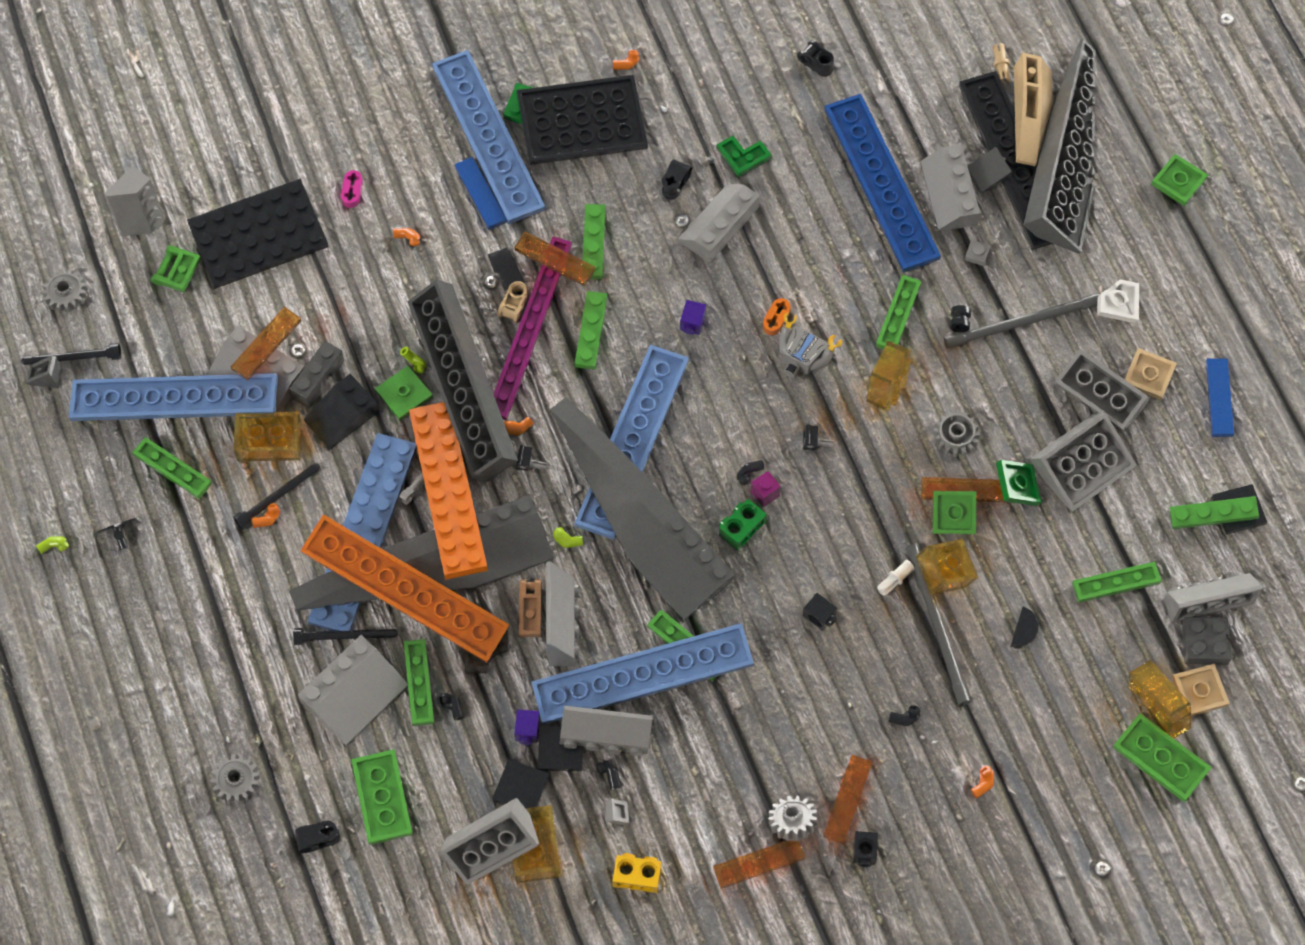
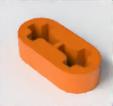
(772, 314)

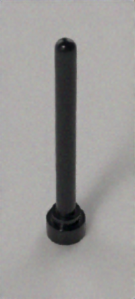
(112, 351)
(244, 518)
(302, 636)

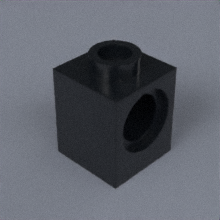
(820, 612)
(865, 839)

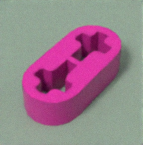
(356, 189)

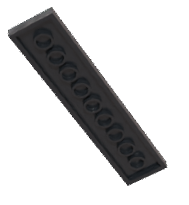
(996, 124)

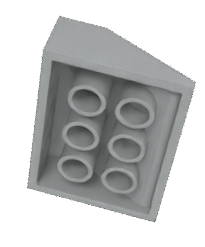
(279, 363)
(1084, 461)
(561, 617)
(353, 690)

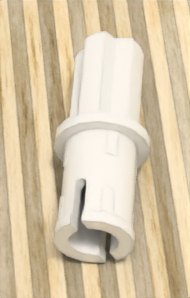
(895, 577)

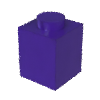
(692, 317)
(527, 726)

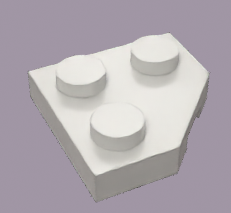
(1120, 302)

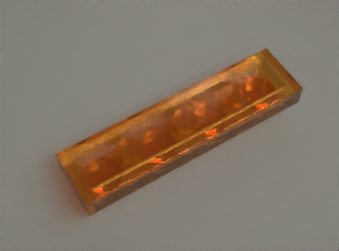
(554, 258)
(266, 343)
(986, 489)
(847, 799)
(758, 863)

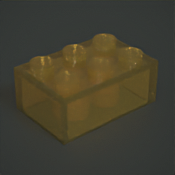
(889, 376)
(267, 436)
(542, 860)

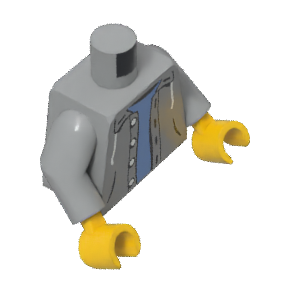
(804, 350)

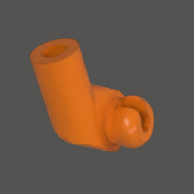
(628, 63)
(407, 233)
(516, 428)
(269, 518)
(986, 782)

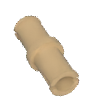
(1001, 63)

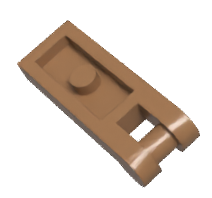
(530, 609)

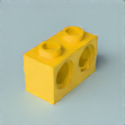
(635, 879)

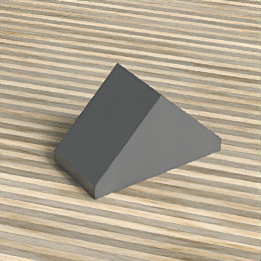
(45, 373)

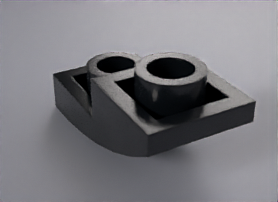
(505, 267)

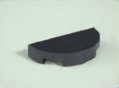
(1026, 629)

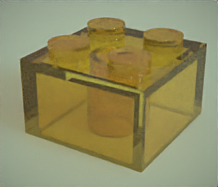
(946, 566)

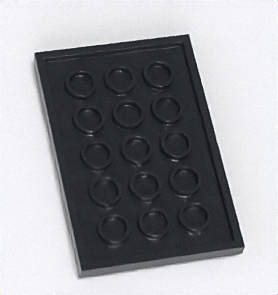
(582, 119)
(257, 233)

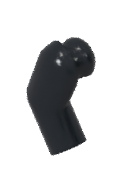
(747, 469)
(452, 703)
(906, 718)
(611, 771)

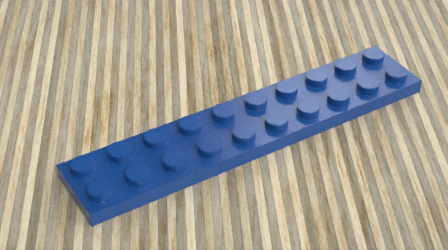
(882, 183)

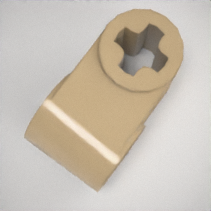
(512, 305)

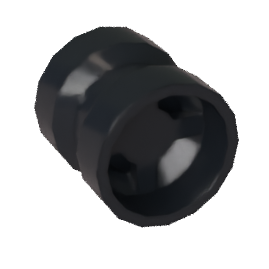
(960, 318)

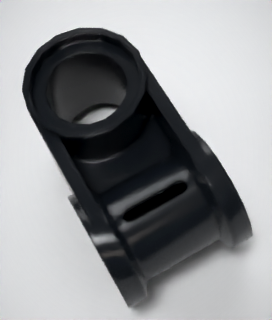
(815, 56)
(675, 179)
(314, 836)

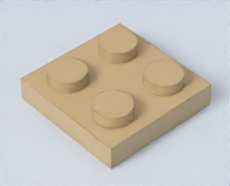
(1150, 373)
(1202, 689)

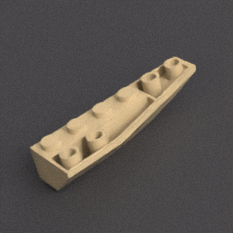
(1032, 106)

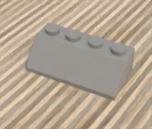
(950, 188)
(134, 204)
(720, 221)
(1102, 389)
(1212, 597)
(605, 730)
(490, 841)

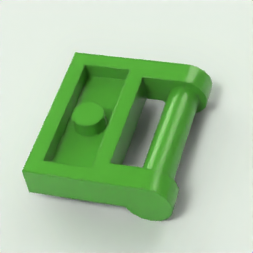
(180, 272)

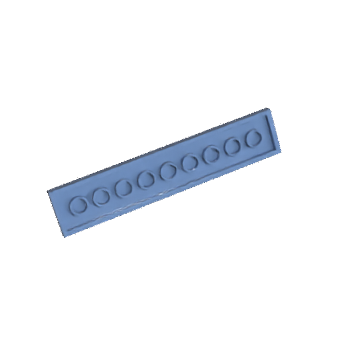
(488, 137)
(172, 397)
(639, 423)
(371, 513)
(644, 672)

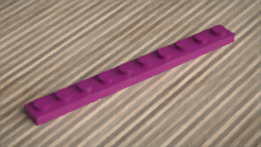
(527, 334)

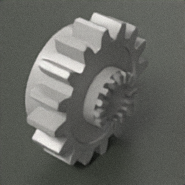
(70, 299)
(956, 443)
(230, 769)
(793, 819)

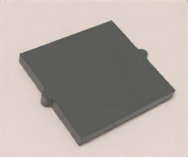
(989, 169)

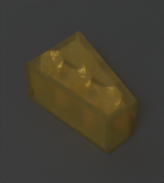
(1161, 699)

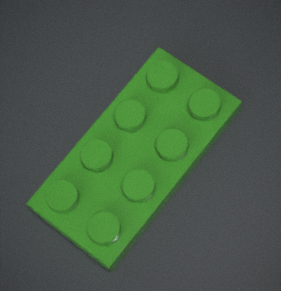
(1162, 757)
(381, 797)

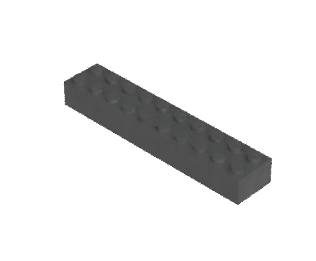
(462, 381)

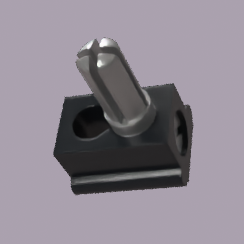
(811, 439)
(525, 461)

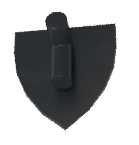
(118, 534)

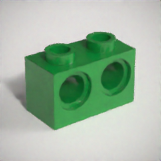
(746, 527)

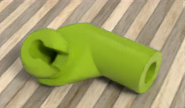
(418, 363)
(565, 539)
(53, 541)

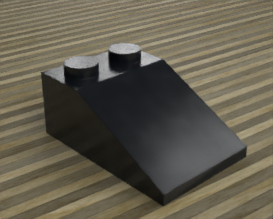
(341, 411)

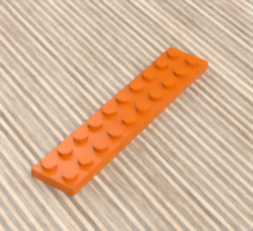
(448, 492)
(405, 588)

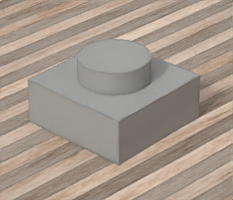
(977, 252)
(617, 811)

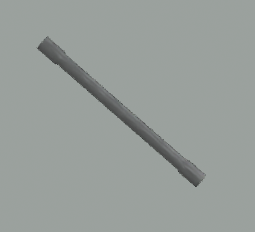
(963, 337)
(958, 685)

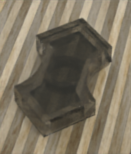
(475, 665)

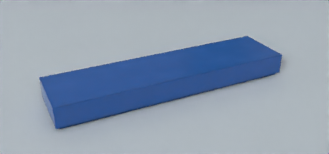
(480, 193)
(1219, 397)

